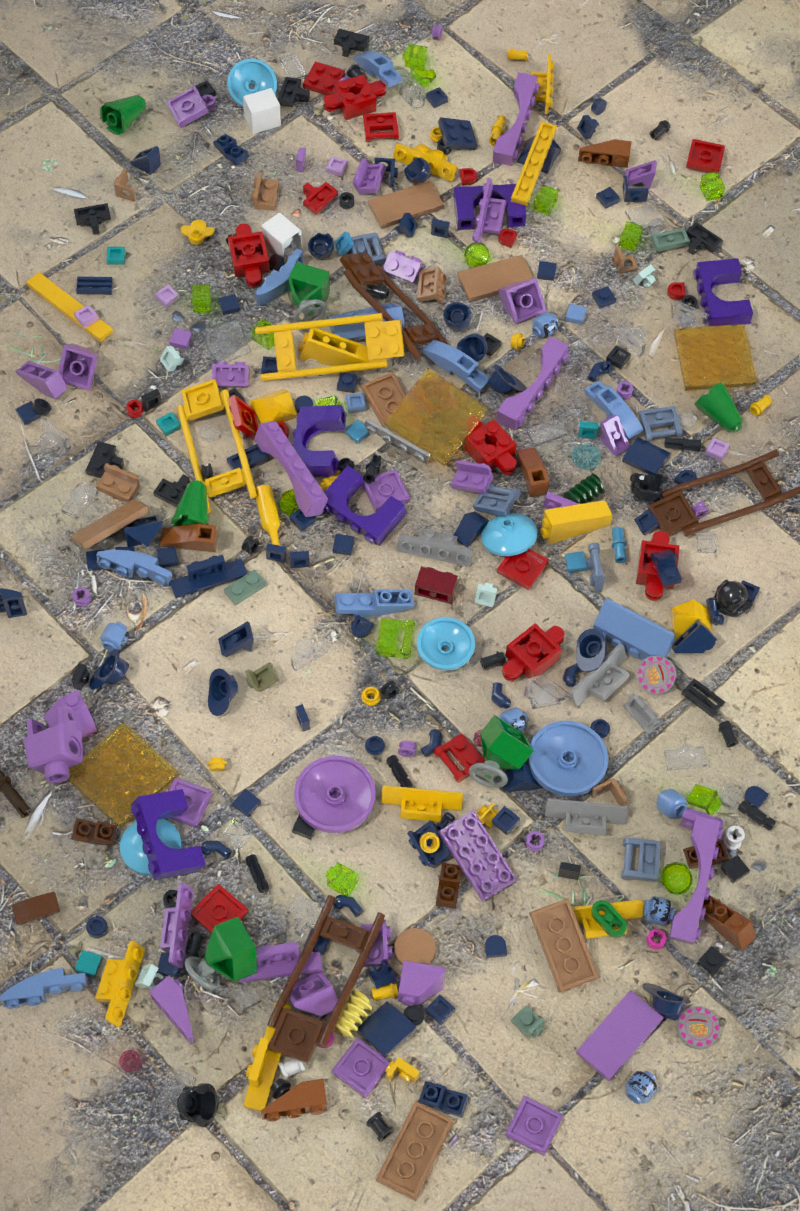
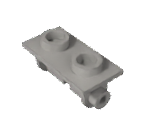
(642, 713)

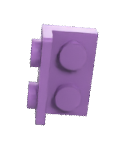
(231, 374)
(472, 477)
(380, 950)

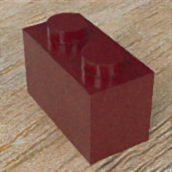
(436, 584)

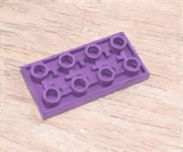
(477, 855)
(619, 1035)

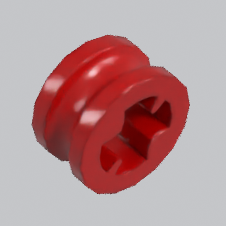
(134, 403)

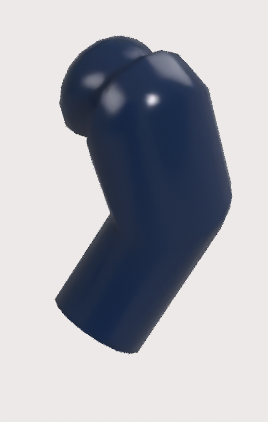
(598, 369)
(715, 617)
(569, 675)
(499, 698)
(435, 741)
(208, 846)
(350, 902)

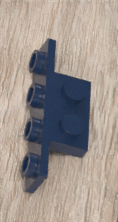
(207, 574)

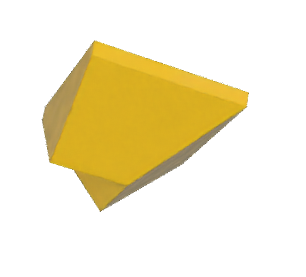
(274, 407)
(686, 614)

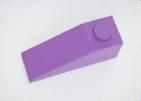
(43, 379)
(171, 1001)

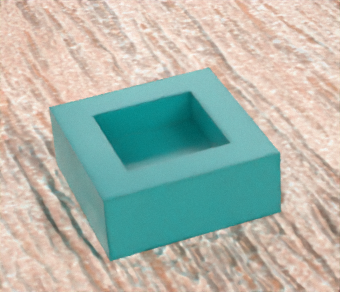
(115, 256)
(168, 424)
(588, 430)
(88, 963)

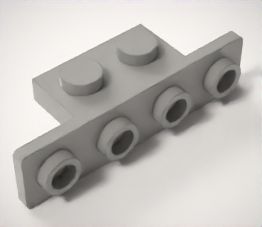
(391, 437)
(435, 546)
(603, 680)
(586, 816)

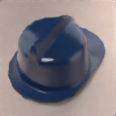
(504, 382)
(590, 650)
(110, 671)
(221, 691)
(665, 1002)

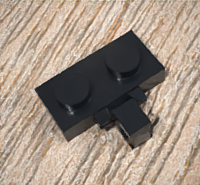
(350, 41)
(292, 92)
(92, 216)
(702, 238)
(103, 454)
(170, 491)

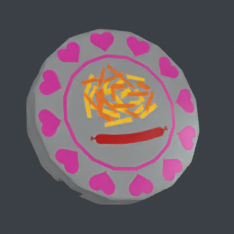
(656, 674)
(698, 1027)

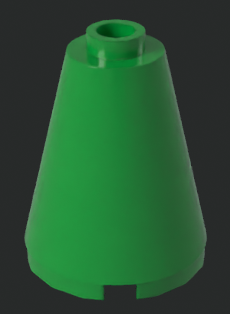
(122, 113)
(720, 408)
(192, 506)

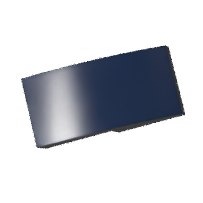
(230, 149)
(442, 1099)

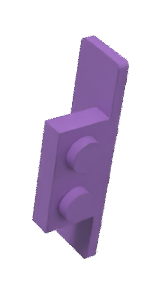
(490, 215)
(176, 926)
(280, 961)

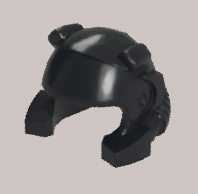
(647, 487)
(732, 598)
(198, 1104)

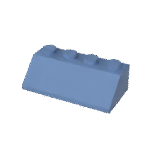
(357, 330)
(636, 633)

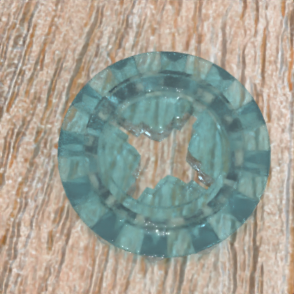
(589, 461)

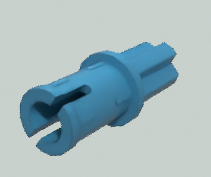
(619, 545)

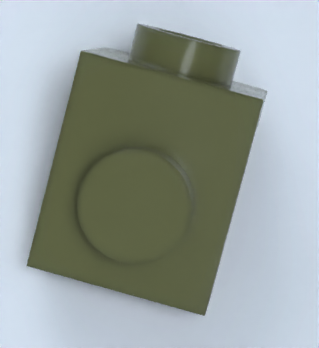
(262, 677)

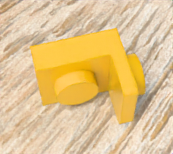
(405, 1070)

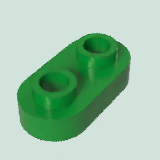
(610, 919)

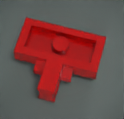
(319, 197)

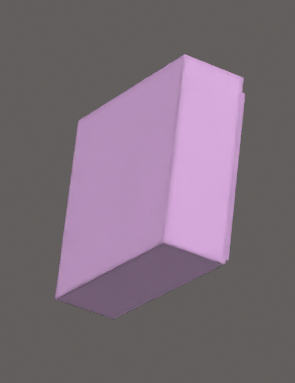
(336, 166)
(167, 296)
(86, 316)
(717, 449)

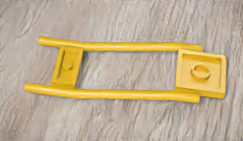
(382, 340)
(202, 401)

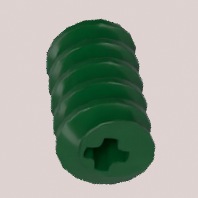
(585, 490)

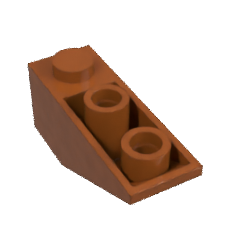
(610, 153)
(533, 472)
(191, 537)
(729, 923)
(302, 1099)

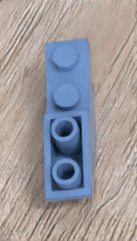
(379, 65)
(278, 282)
(456, 361)
(613, 404)
(130, 562)
(374, 604)
(34, 988)

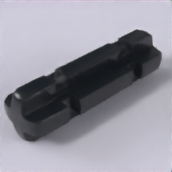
(399, 771)
(756, 815)
(257, 873)

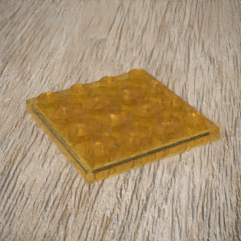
(715, 356)
(436, 416)
(120, 772)

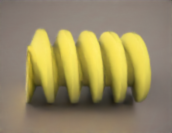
(350, 1014)

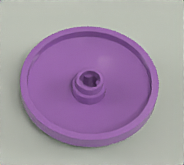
(334, 794)

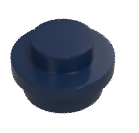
(601, 727)
(374, 745)

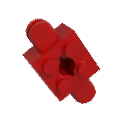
(354, 96)
(248, 255)
(482, 447)
(646, 570)
(533, 652)

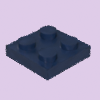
(457, 133)

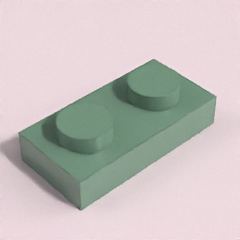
(670, 240)
(244, 587)

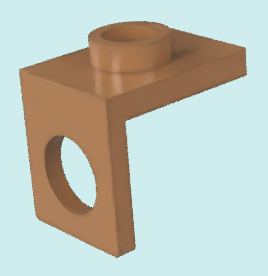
(120, 185)
(618, 261)
(616, 790)

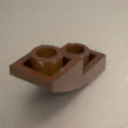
(94, 833)
(692, 860)
(448, 885)
(35, 908)

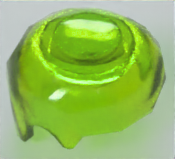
(423, 76)
(476, 254)
(676, 878)

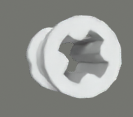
(738, 833)
(290, 1068)

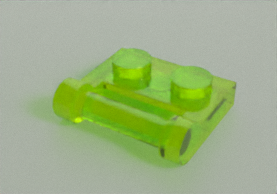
(389, 635)

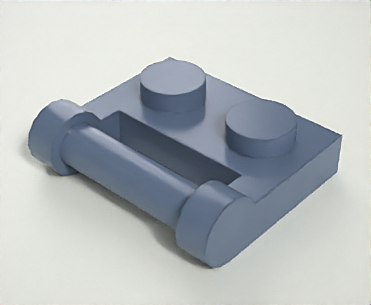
(361, 246)
(660, 418)
(494, 503)
(593, 563)
(647, 859)

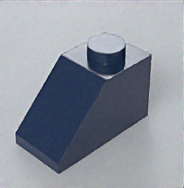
(695, 639)

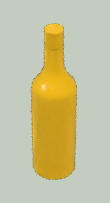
(268, 512)

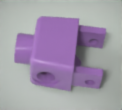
(55, 748)

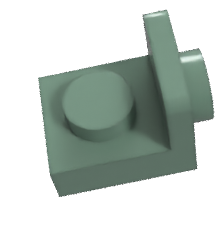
(528, 1023)

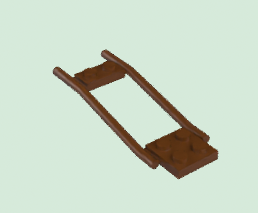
(363, 272)
(676, 514)
(299, 1034)

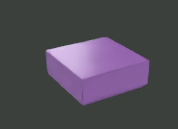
(301, 159)
(180, 338)

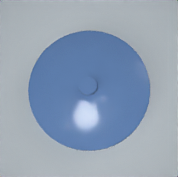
(568, 758)

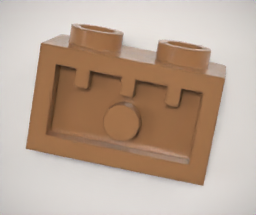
(265, 193)
(431, 285)
(118, 483)

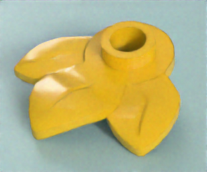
(197, 231)

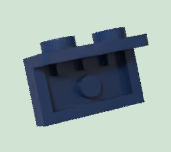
(429, 859)

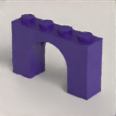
(468, 198)
(720, 311)
(310, 422)
(374, 526)
(163, 860)

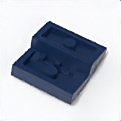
(646, 456)
(12, 603)
(386, 1029)

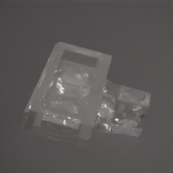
(305, 913)

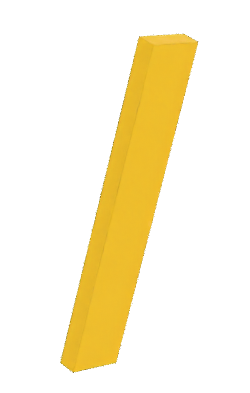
(533, 163)
(66, 305)

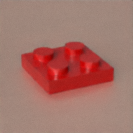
(321, 78)
(705, 156)
(244, 417)
(523, 568)
(217, 908)

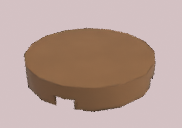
(415, 946)

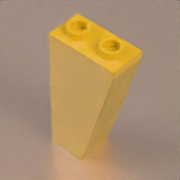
(331, 349)
(574, 520)

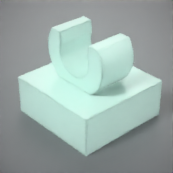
(645, 277)
(171, 358)
(486, 594)
(146, 977)

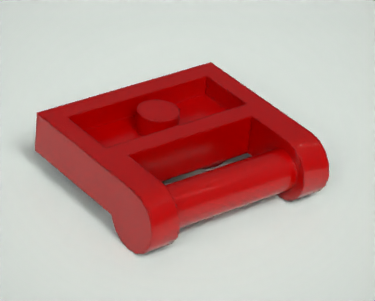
(380, 121)
(463, 753)

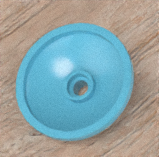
(250, 72)
(509, 534)
(447, 634)
(131, 845)

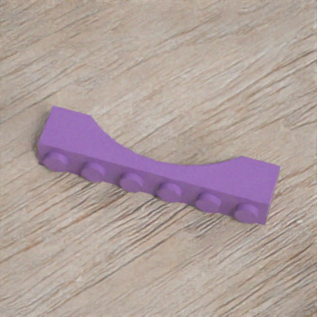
(507, 144)
(514, 409)
(307, 491)
(704, 838)

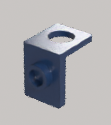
(390, 168)
(634, 194)

